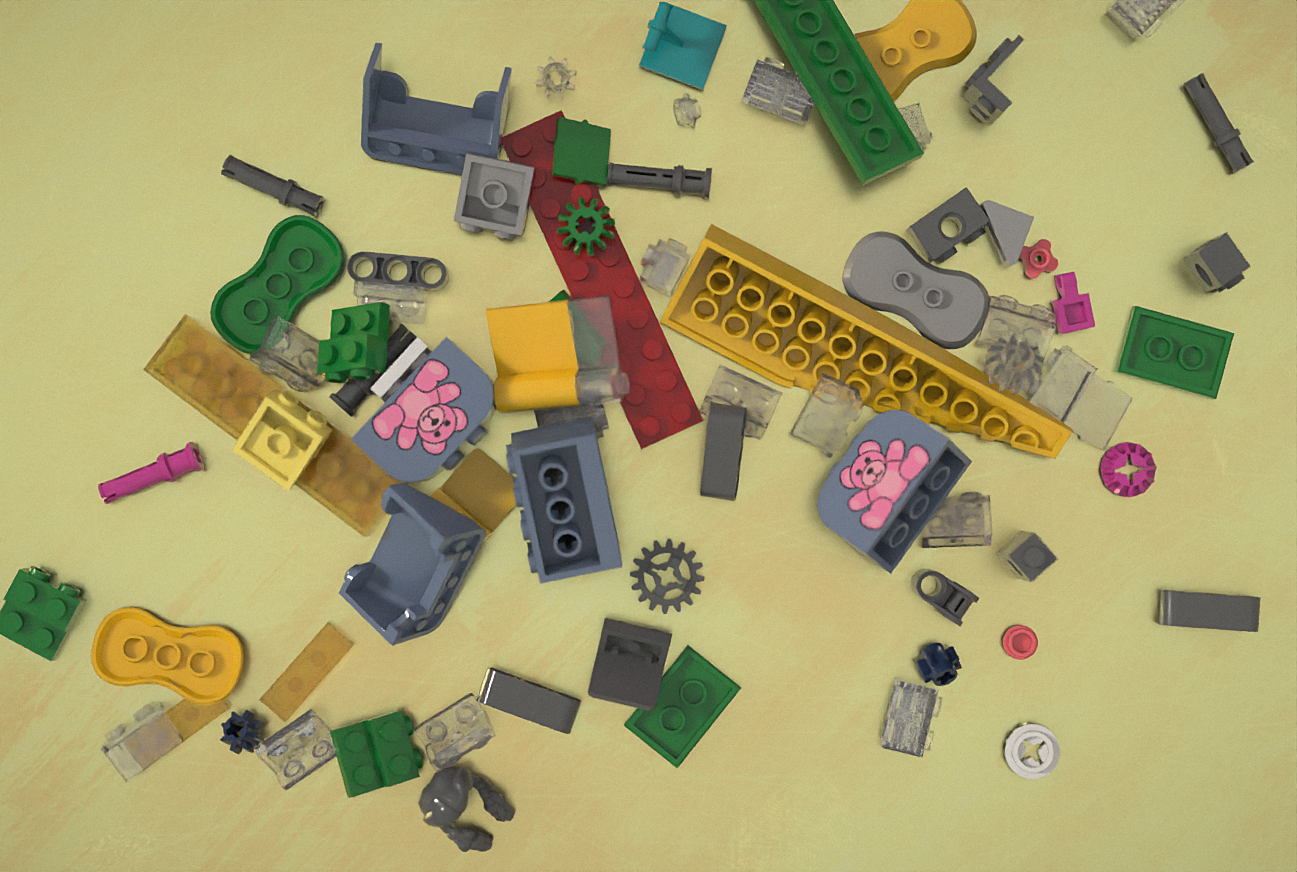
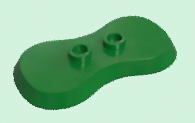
(294, 264)

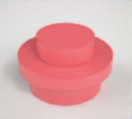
(1020, 642)

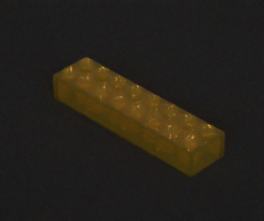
(229, 392)

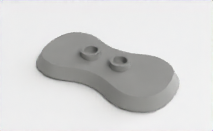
(938, 301)

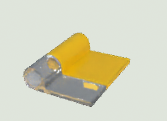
(555, 355)

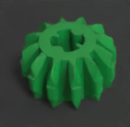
(587, 215)

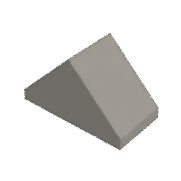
(1007, 229)

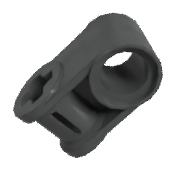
(948, 597)

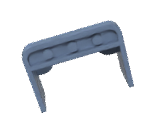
(426, 130)

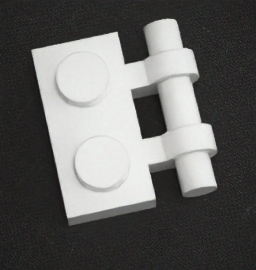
(401, 369)

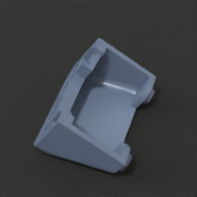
(414, 567)

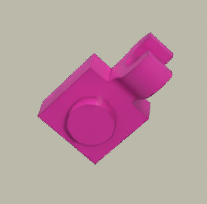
(1073, 310)

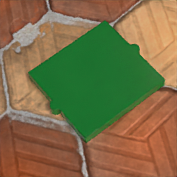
(581, 152)

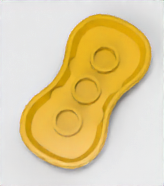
(919, 40)
(192, 661)

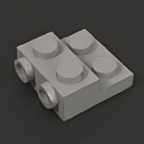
(494, 195)

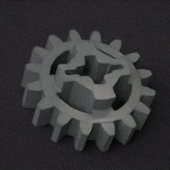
(660, 590)

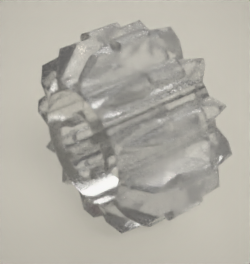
(1013, 365)

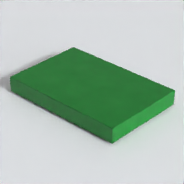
(1174, 352)
(687, 706)

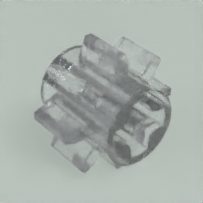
(562, 70)

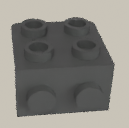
(984, 97)
(629, 664)

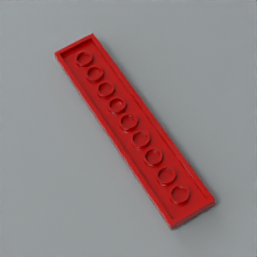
(658, 394)

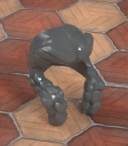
(447, 798)

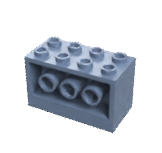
(569, 534)

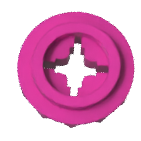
(1118, 482)

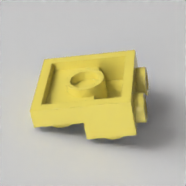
(282, 438)

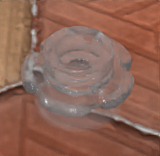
(686, 110)

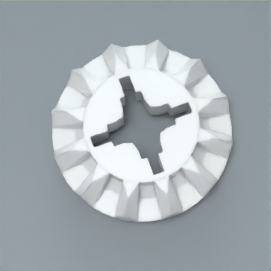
(1048, 752)

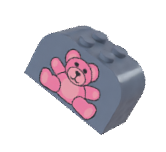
(430, 417)
(890, 485)

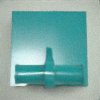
(681, 44)

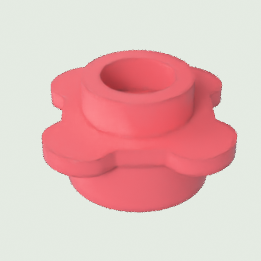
(1033, 267)

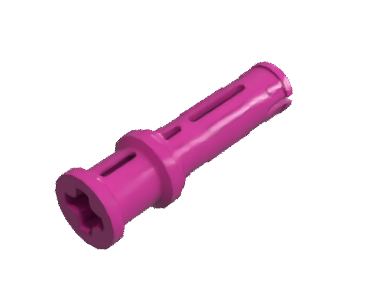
(166, 468)

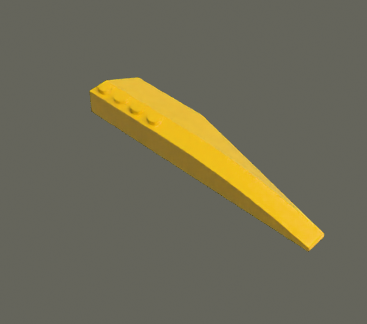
(800, 327)

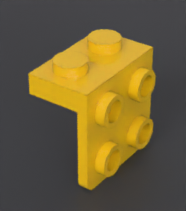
(479, 491)

